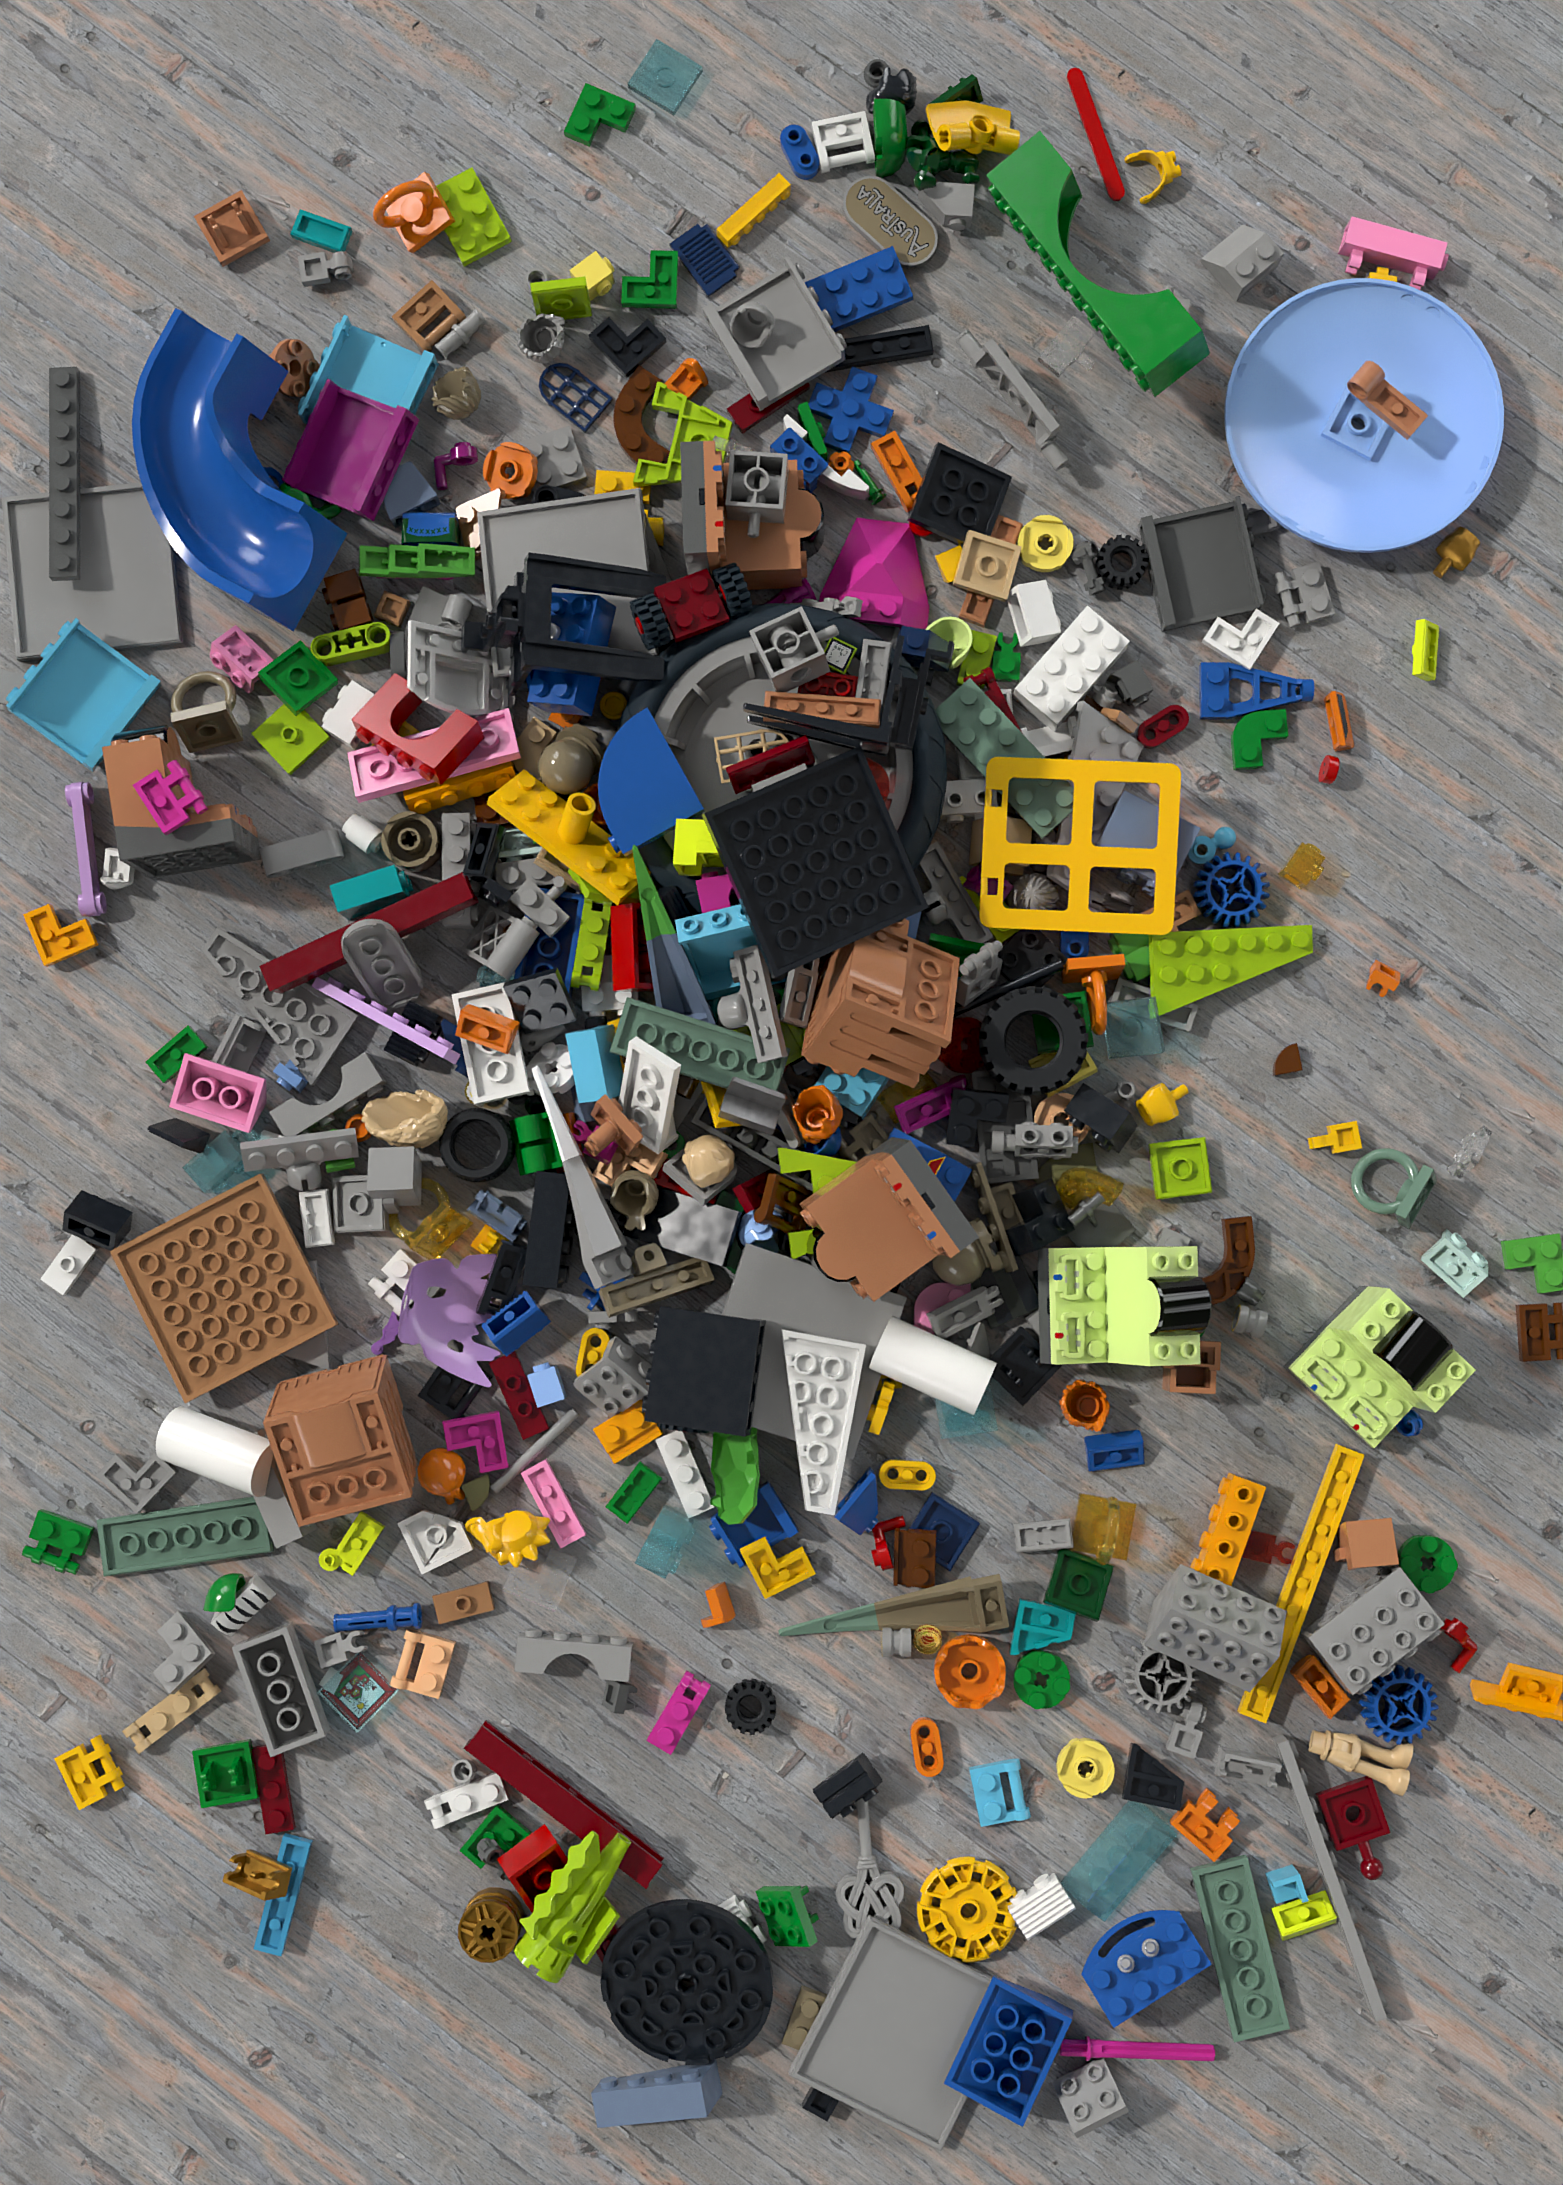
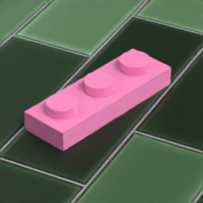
(553, 1503)

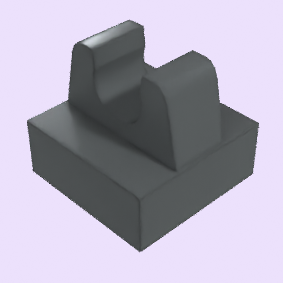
(616, 1696)

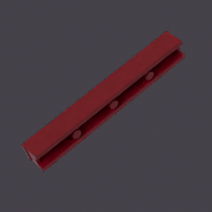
(405, 916)
(560, 1799)

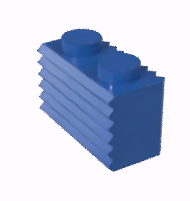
(516, 1323)

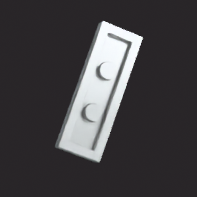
(684, 1473)

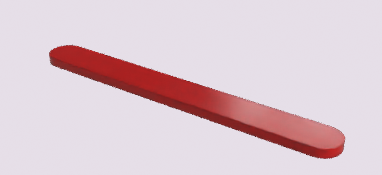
(1095, 134)

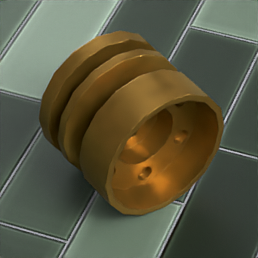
(490, 1908)

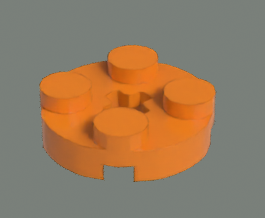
(525, 470)

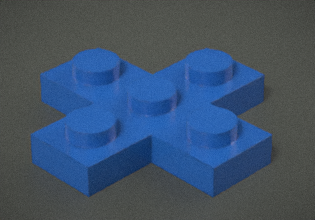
(850, 410)

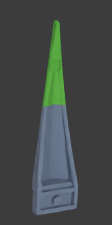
(671, 971)

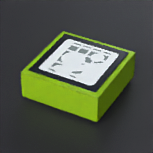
(839, 655)

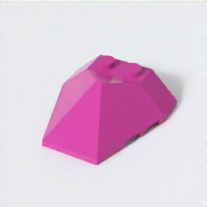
(884, 572)

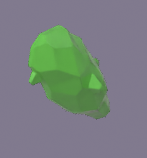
(735, 1475)

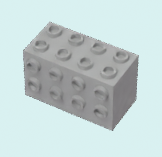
(1215, 1628)
(1372, 1629)

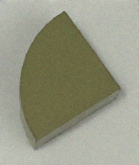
(477, 1491)

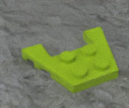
(693, 424)
(822, 1171)

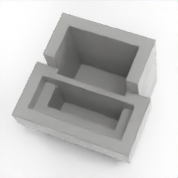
(395, 1177)

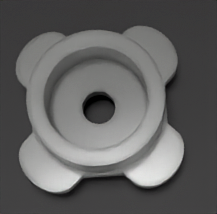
(1106, 695)

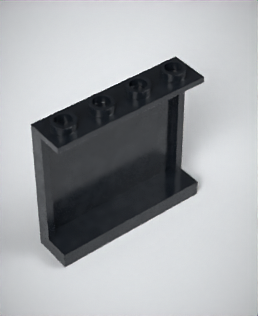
(704, 1371)

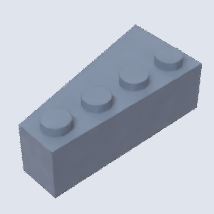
(657, 2095)

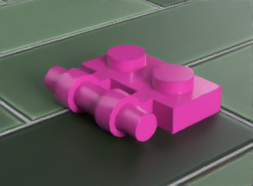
(162, 801)

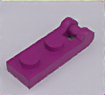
(928, 1106)

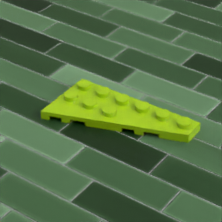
(1203, 962)

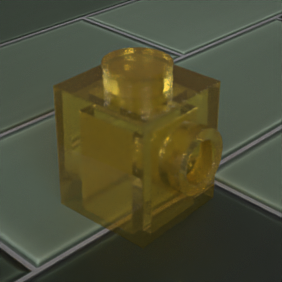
(1303, 865)

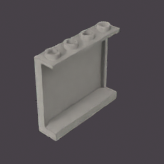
(800, 342)

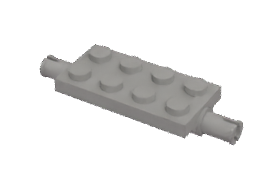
(1022, 399)

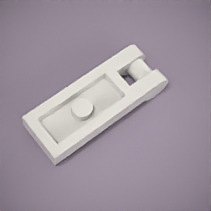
(467, 1799)

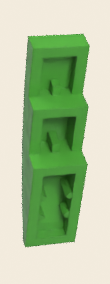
(417, 561)

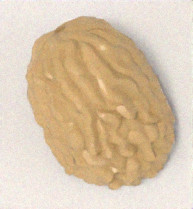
(406, 1118)

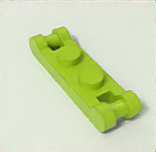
(591, 945)

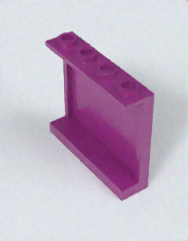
(350, 450)

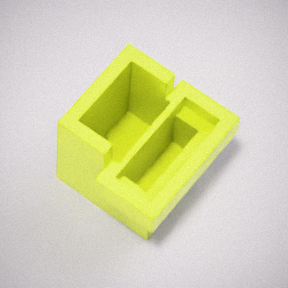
(694, 848)

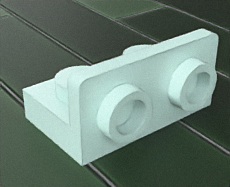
(1456, 1263)

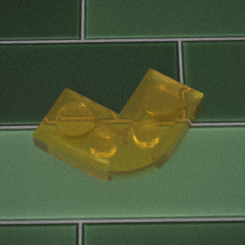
(1083, 1181)

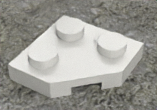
(434, 1539)

